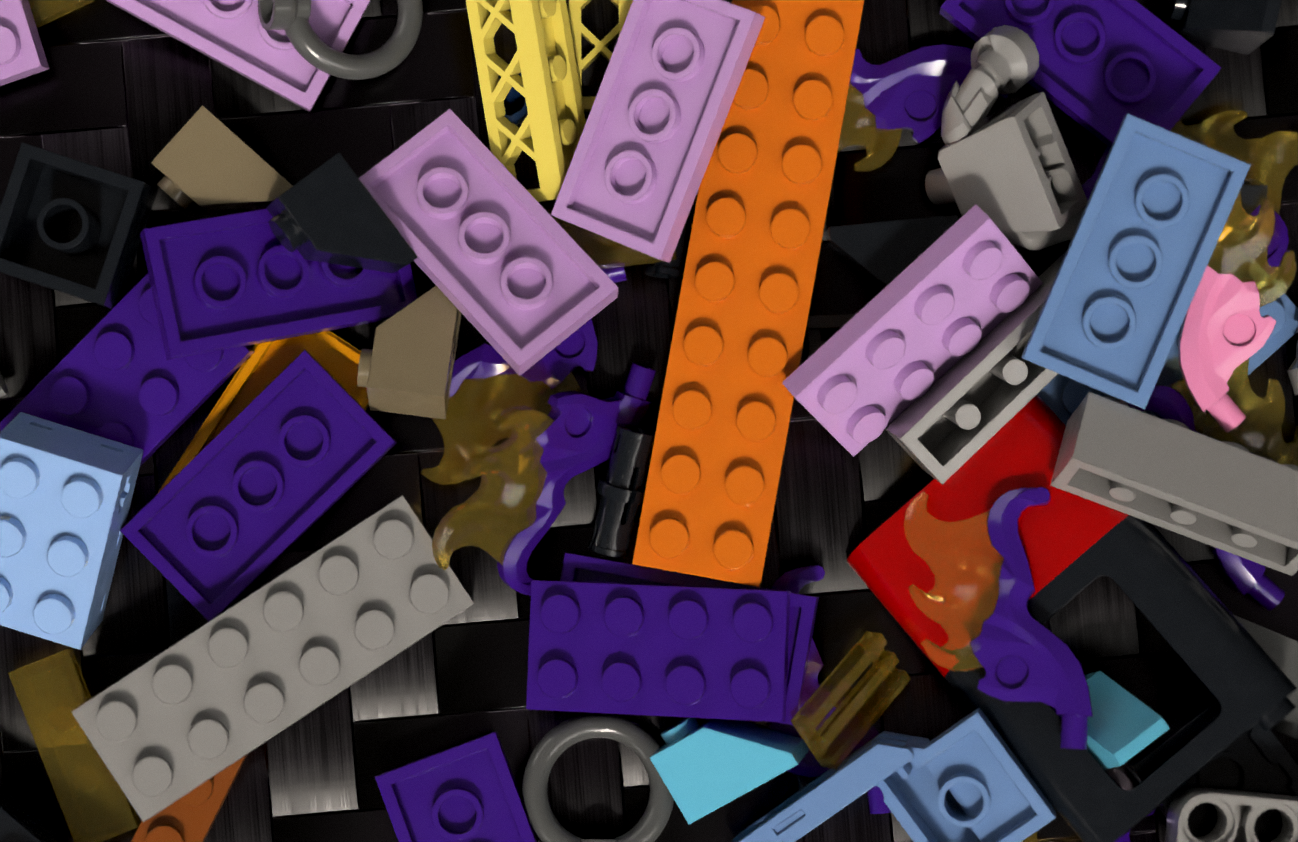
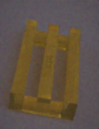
(856, 707)

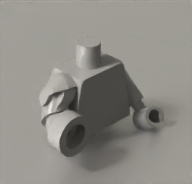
(1013, 159)

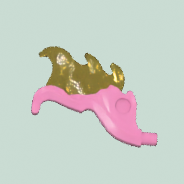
(1224, 315)

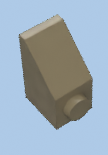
(216, 168)
(413, 358)

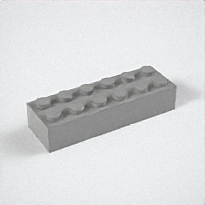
(271, 659)

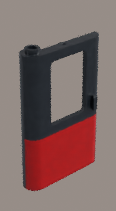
(1068, 549)

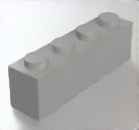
(976, 393)
(1181, 481)

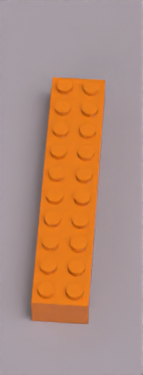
(748, 297)

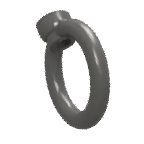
(293, 18)
(579, 729)

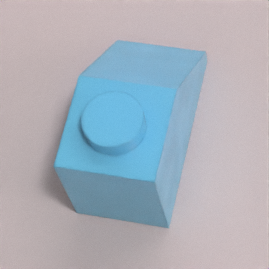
(1119, 722)
(721, 761)

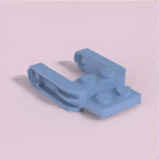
(939, 790)

